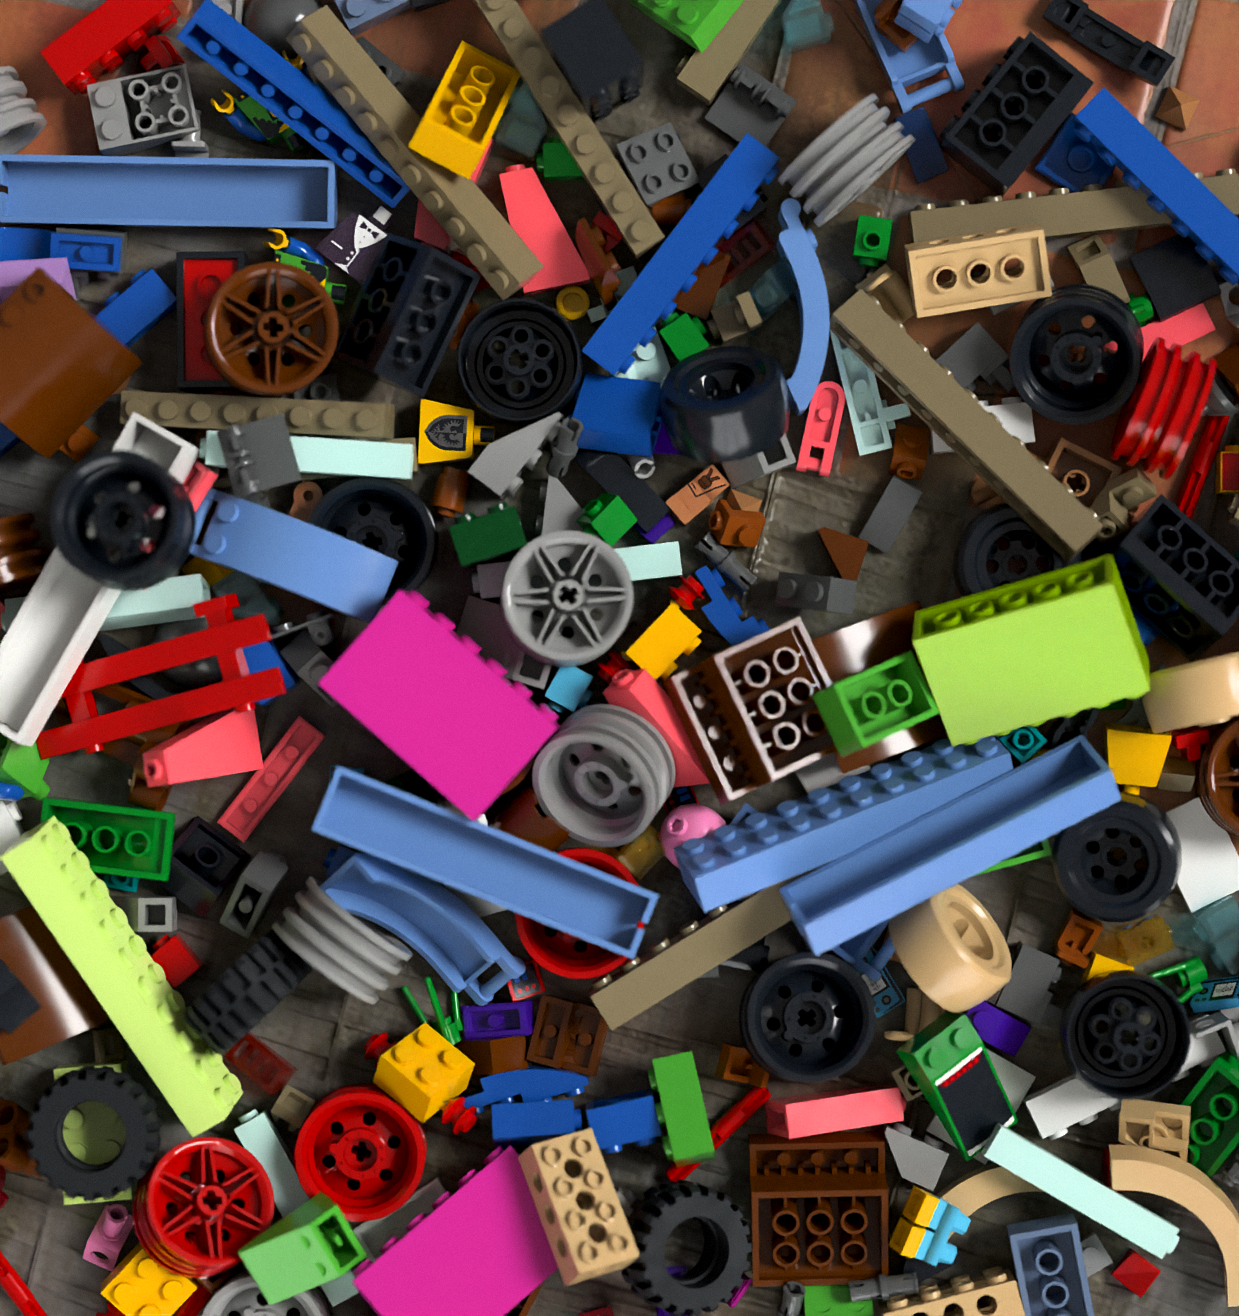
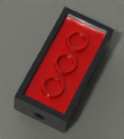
(197, 283)

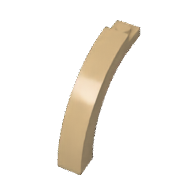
(1173, 1178)
(984, 1186)

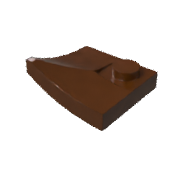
(704, 291)

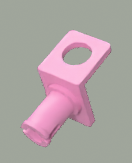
(109, 1236)

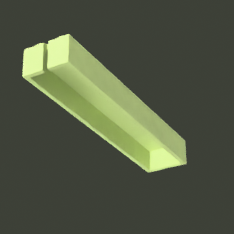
(122, 975)

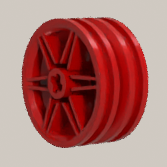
(1163, 408)
(558, 952)
(375, 1196)
(164, 1233)

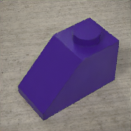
(997, 1027)

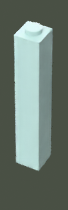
(334, 457)
(642, 562)
(158, 604)
(265, 1143)
(1081, 1191)

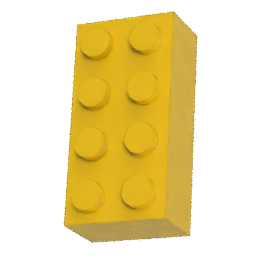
(465, 110)

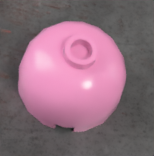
(686, 823)

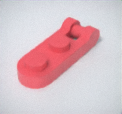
(822, 428)

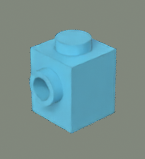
(569, 689)

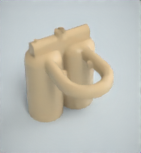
(890, 291)
(918, 1014)

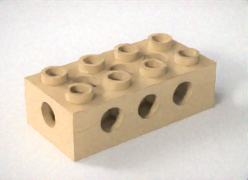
(993, 286)
(586, 1237)
(964, 1292)

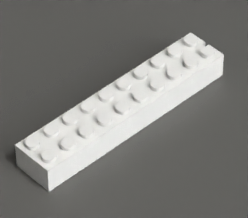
(69, 607)

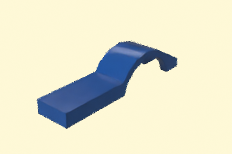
(81, 250)

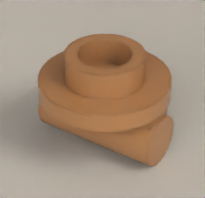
(984, 495)

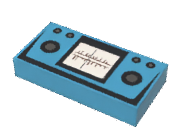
(884, 992)
(1217, 995)

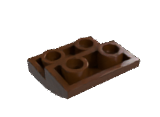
(600, 265)

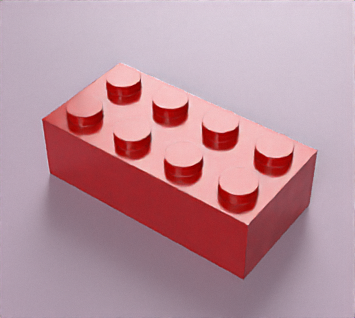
(106, 38)

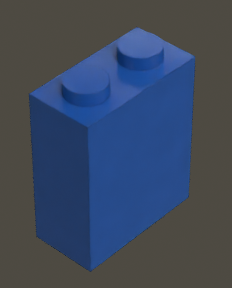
(618, 414)
(533, 1122)

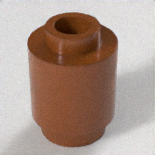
(671, 209)
(450, 492)

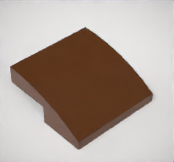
(568, 1035)

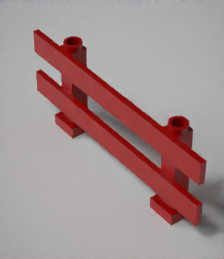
(223, 638)

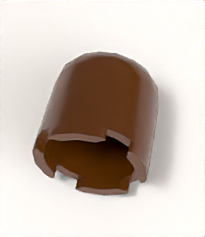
(528, 822)

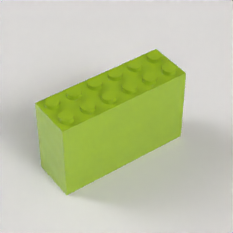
(1031, 651)

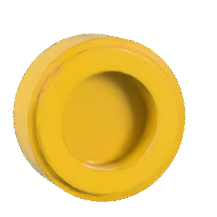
(572, 303)

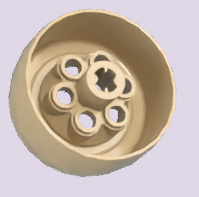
(1193, 694)
(952, 949)

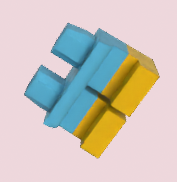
(929, 1228)

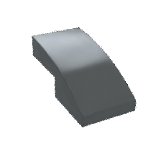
(890, 514)

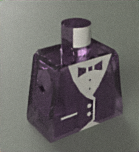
(356, 243)

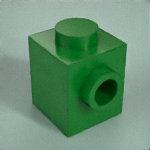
(557, 162)
(871, 241)
(683, 336)
(606, 518)

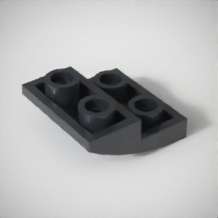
(1174, 276)

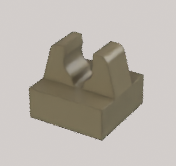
(292, 1107)

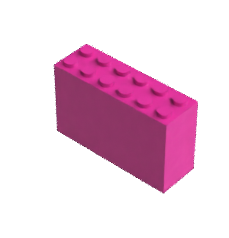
(440, 703)
(469, 1255)

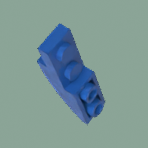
(724, 612)
(533, 1083)

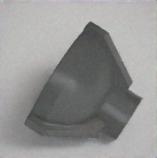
(1220, 400)

